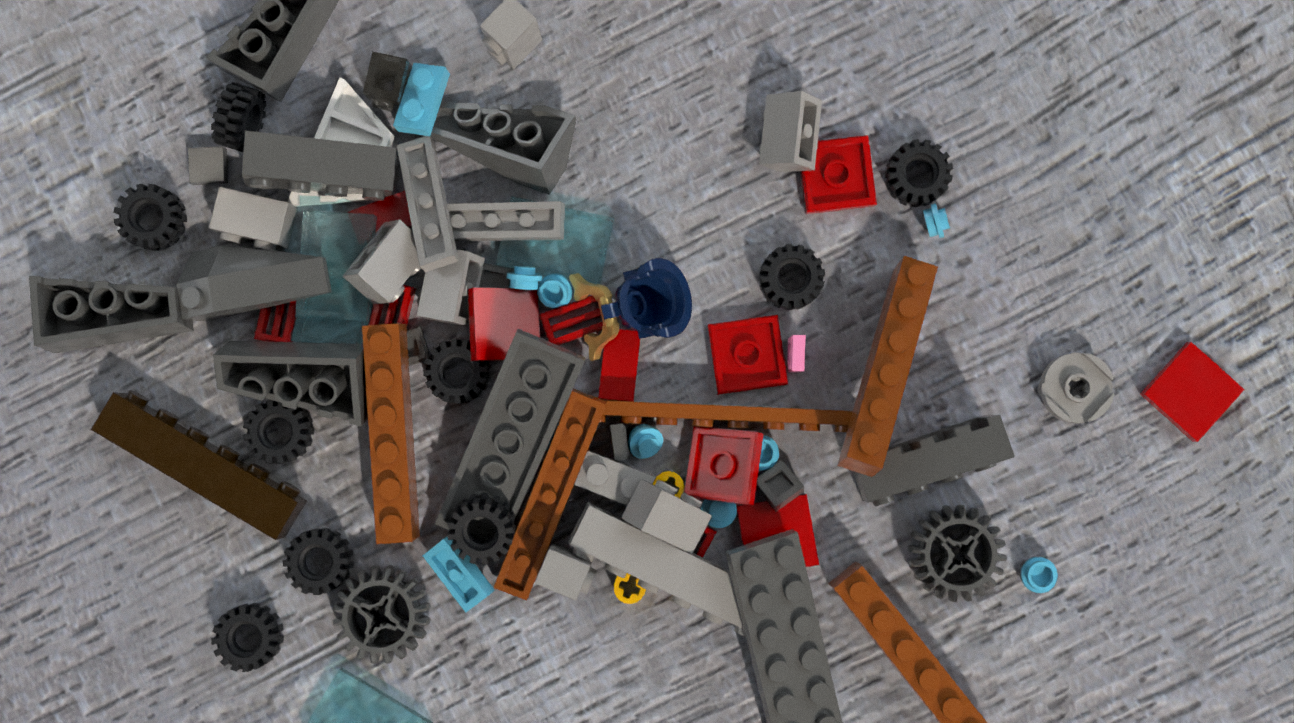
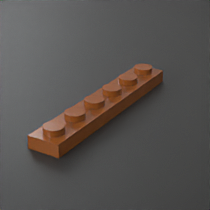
(550, 494)

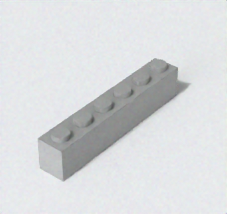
(656, 565)

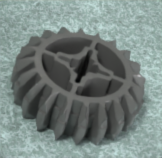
(968, 541)
(366, 640)

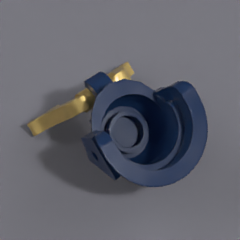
(649, 301)

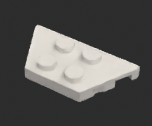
(345, 120)

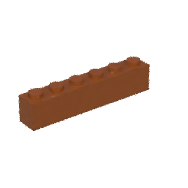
(888, 367)
(391, 433)
(903, 647)

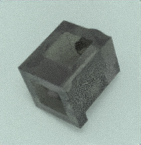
(384, 69)

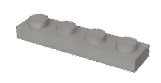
(427, 203)
(507, 221)

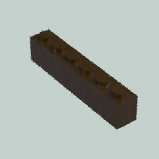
(200, 464)

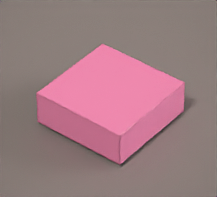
(796, 353)

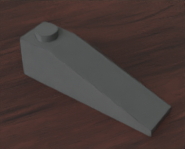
(517, 143)
(243, 280)

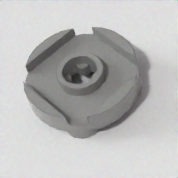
(1097, 388)

